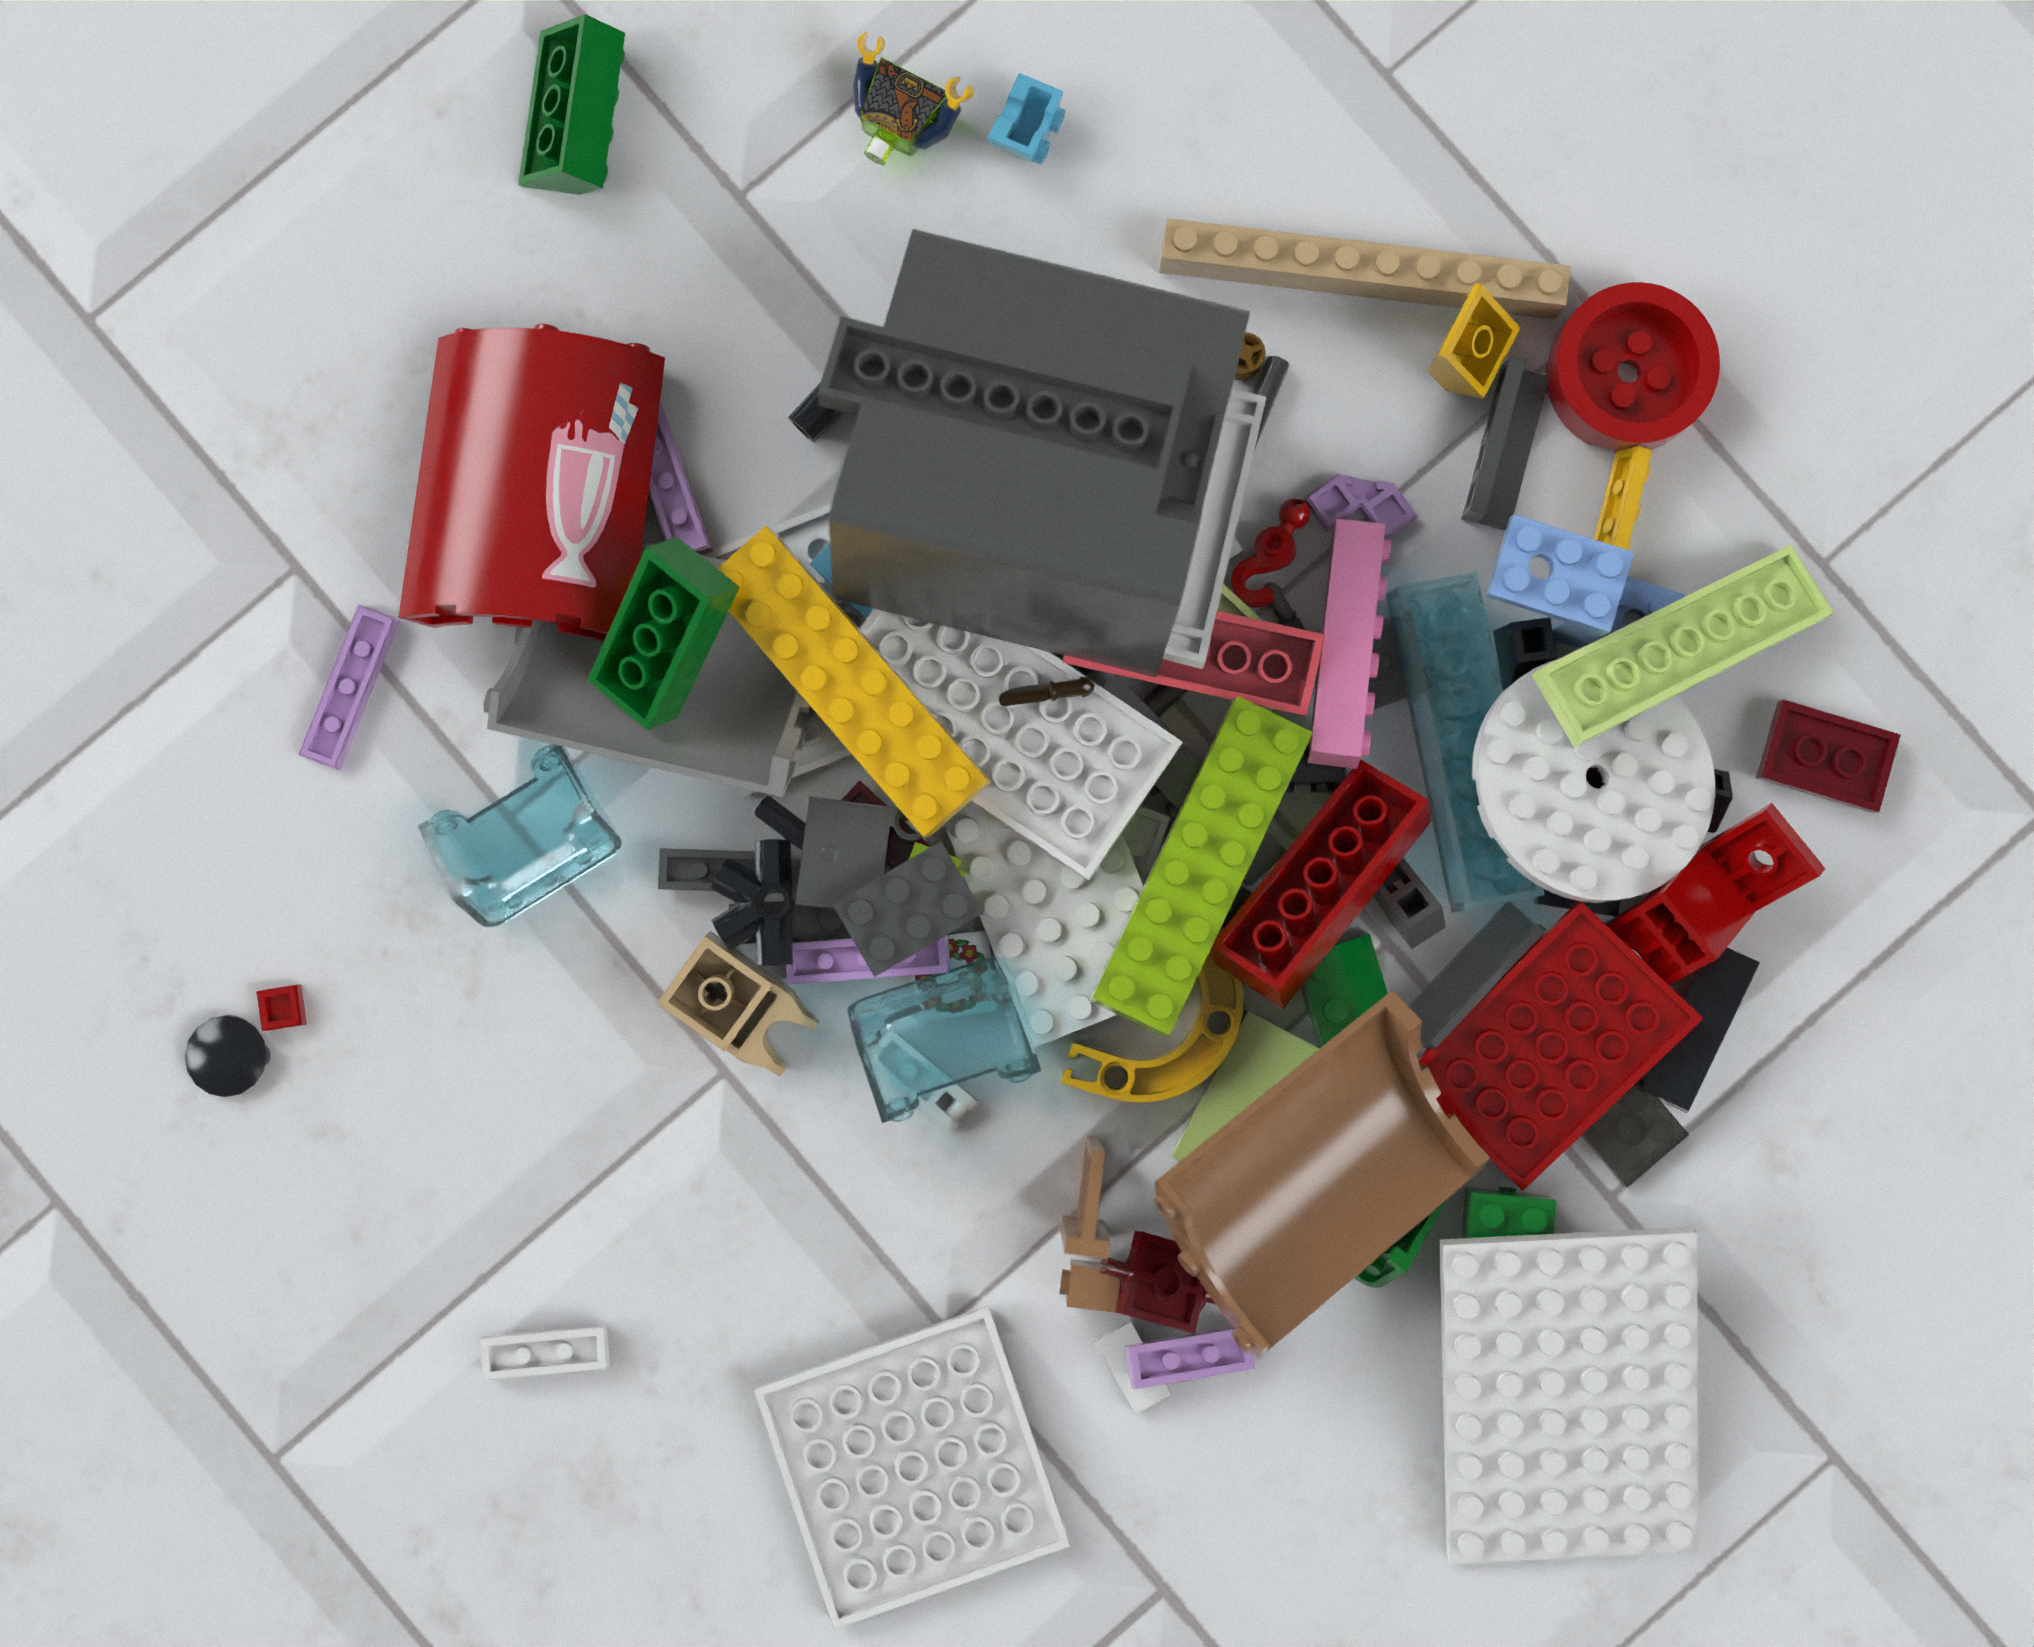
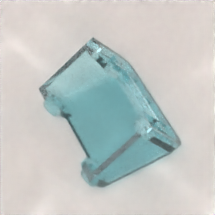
(523, 842)
(942, 1034)

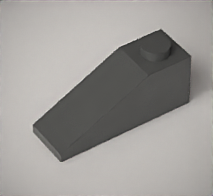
(1410, 905)

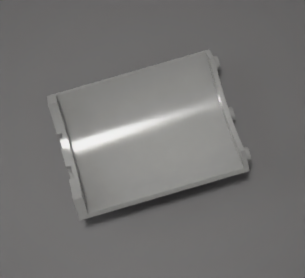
(732, 729)

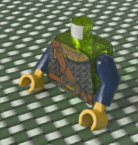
(900, 106)

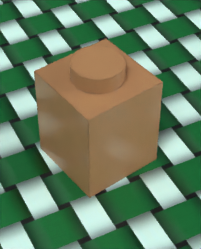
(1088, 1287)

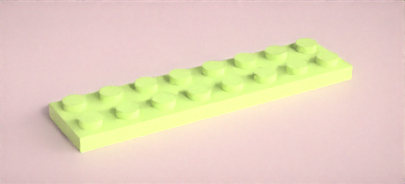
(1681, 645)

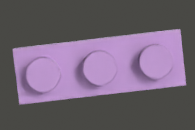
(1185, 1358)

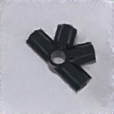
(749, 891)

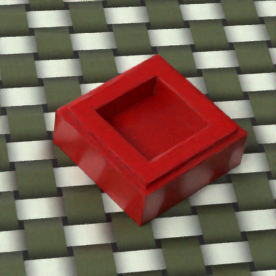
(281, 1007)

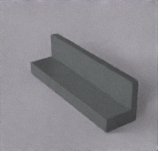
(1505, 445)
(1473, 973)

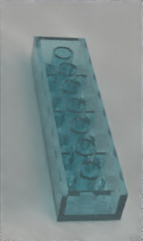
(1450, 688)

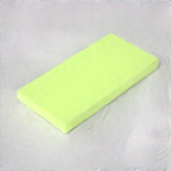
(1254, 1065)

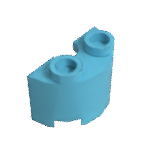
(1028, 119)

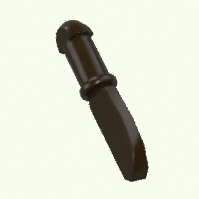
(1044, 692)

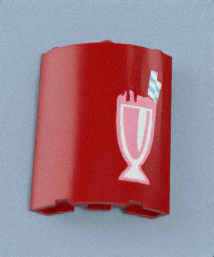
(532, 479)

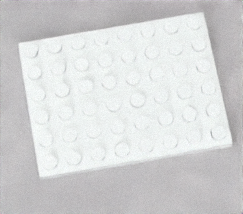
(1570, 1395)

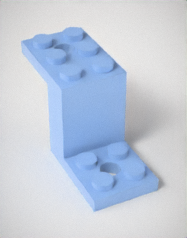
(1585, 584)

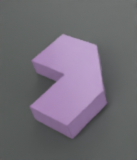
(1376, 500)

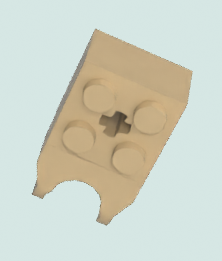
(741, 1018)

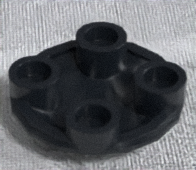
(226, 1056)

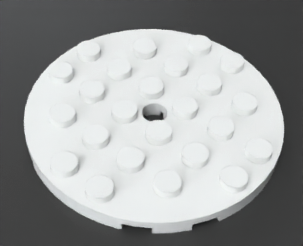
(1582, 837)

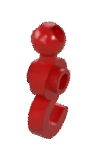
(1274, 551)

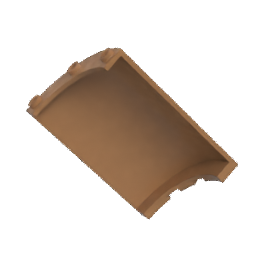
(1317, 1177)

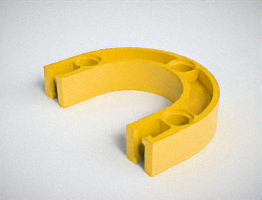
(1187, 1062)

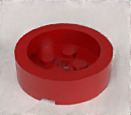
(1650, 331)

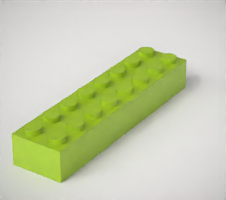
(1200, 867)

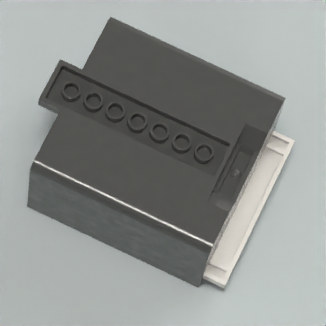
(1041, 456)

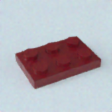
(1828, 756)

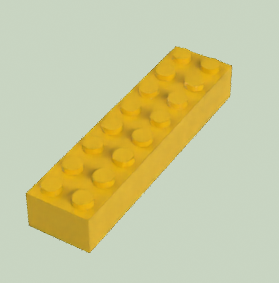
(850, 684)

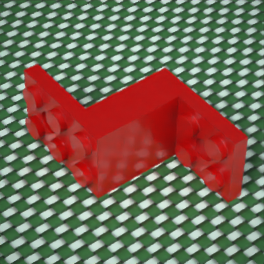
(1716, 894)

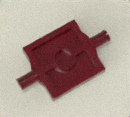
(1157, 1284)

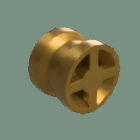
(1253, 355)

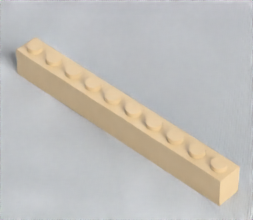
(1360, 268)

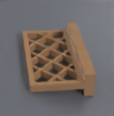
(1084, 1233)

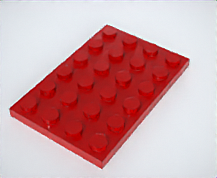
(1556, 1044)

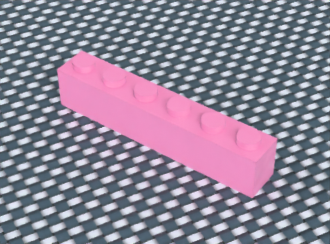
(1347, 653)

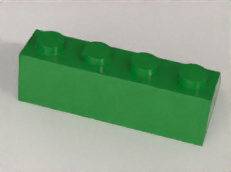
(572, 106)
(1343, 987)

